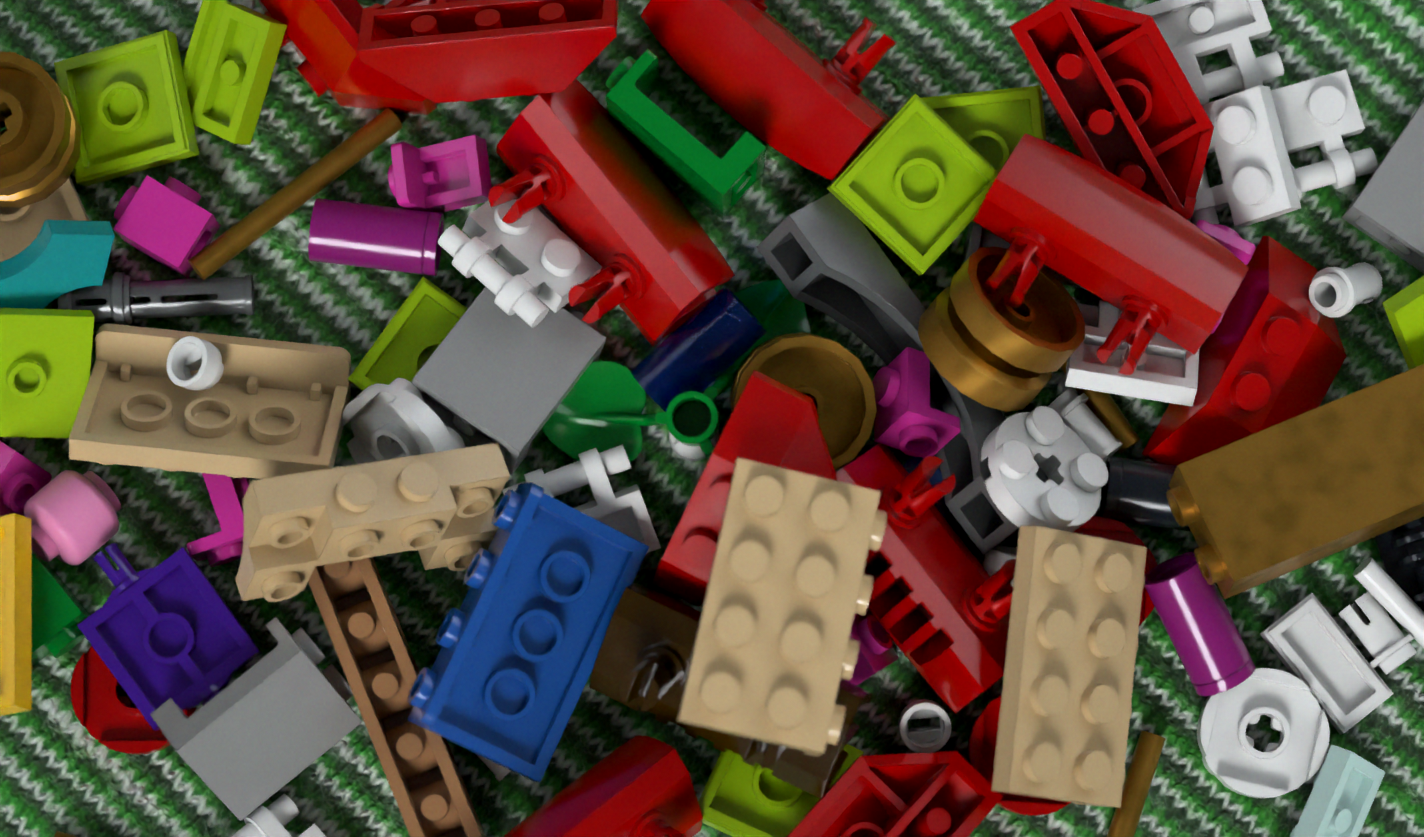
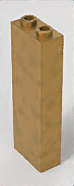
(1306, 485)

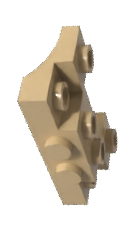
(369, 510)

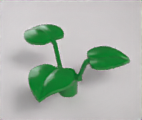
(609, 402)

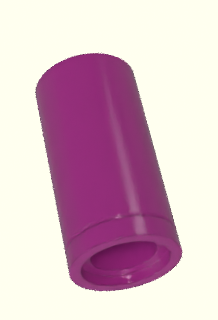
(375, 237)
(1199, 625)

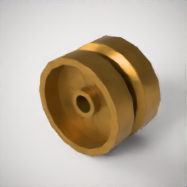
(40, 136)
(995, 349)
(828, 374)

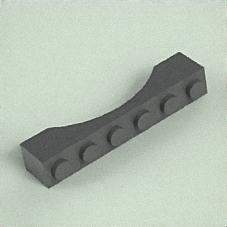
(841, 270)

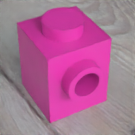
(165, 222)

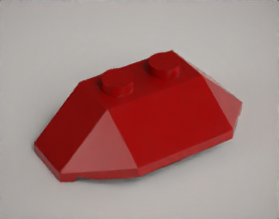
(327, 41)
(485, 45)
(1120, 96)
(1259, 365)
(766, 427)
(902, 798)

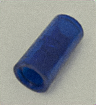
(699, 349)

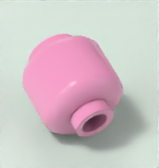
(72, 517)

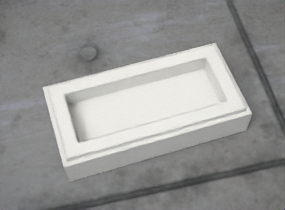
(1327, 662)

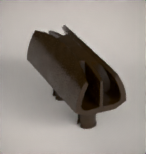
(647, 667)

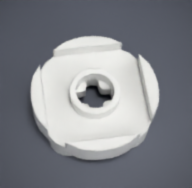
(395, 424)
(1043, 441)
(1282, 765)

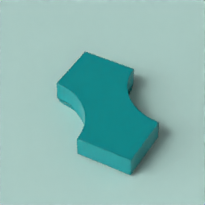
(58, 261)

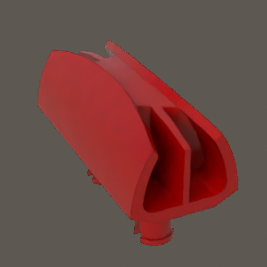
(773, 80)
(614, 208)
(1111, 243)
(929, 584)
(629, 793)

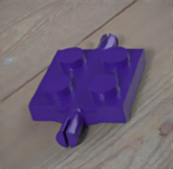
(166, 633)

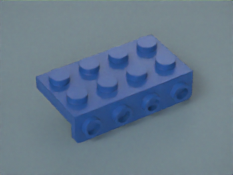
(525, 631)

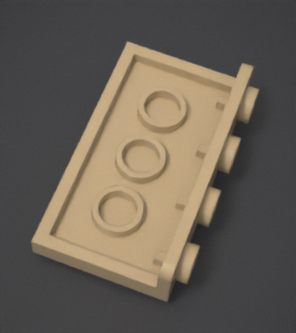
(263, 419)
(782, 607)
(1069, 667)

